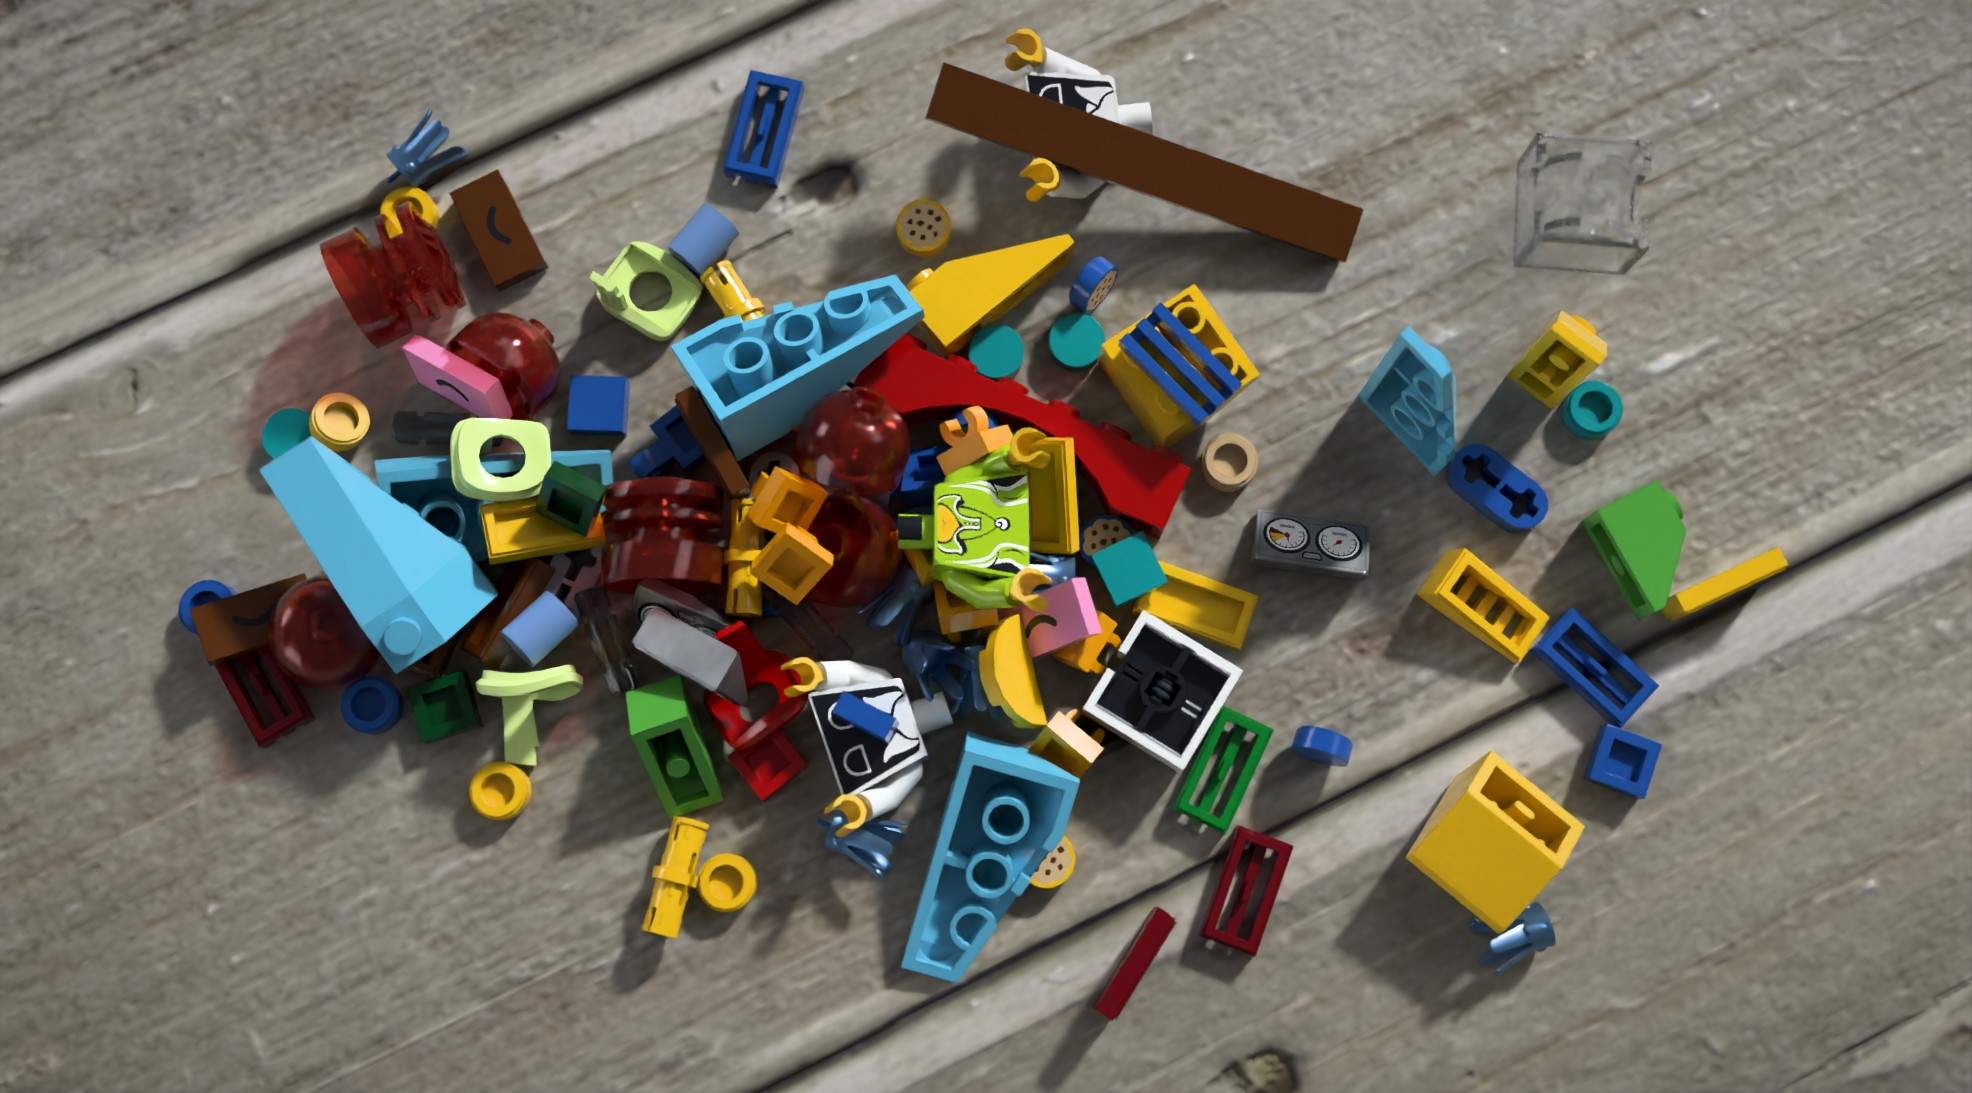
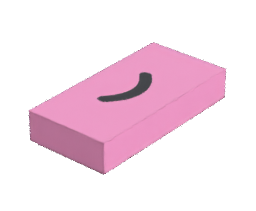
(457, 379)
(1063, 623)

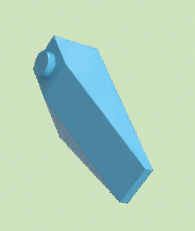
(773, 368)
(386, 562)
(992, 837)

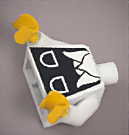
(1078, 87)
(868, 771)

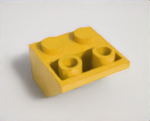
(1150, 405)
(1495, 841)

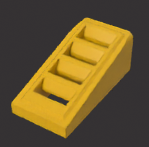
(1462, 562)

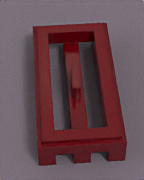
(284, 723)
(1229, 936)
(1134, 963)

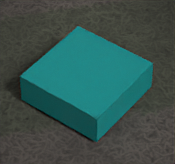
(1129, 569)

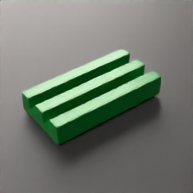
(1201, 813)

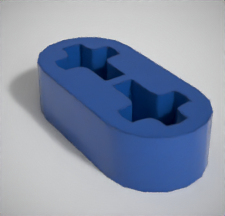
(1504, 478)

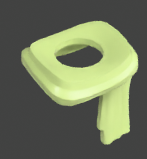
(637, 259)
(475, 437)
(517, 697)

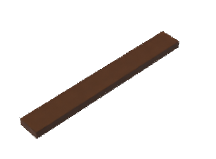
(1143, 163)

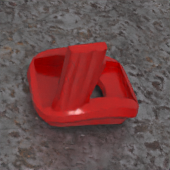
(758, 669)

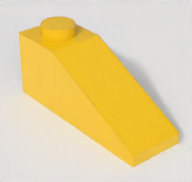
(983, 289)
(1559, 358)

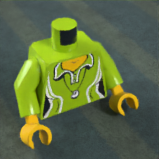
(983, 528)

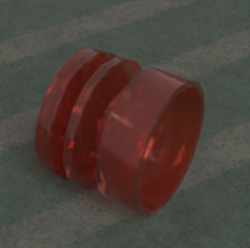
(388, 277)
(663, 529)

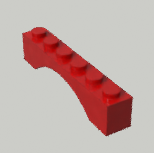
(1126, 477)

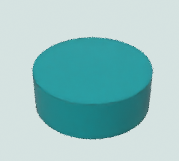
(1076, 342)
(996, 352)
(1592, 410)
(285, 431)

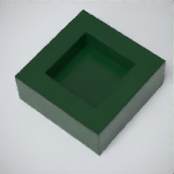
(570, 498)
(445, 707)

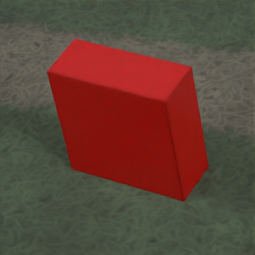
(769, 764)

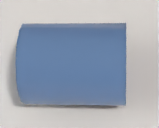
(703, 239)
(539, 628)

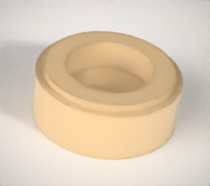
(1229, 462)

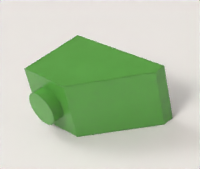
(1640, 544)
(673, 746)

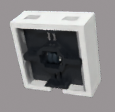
(1162, 692)

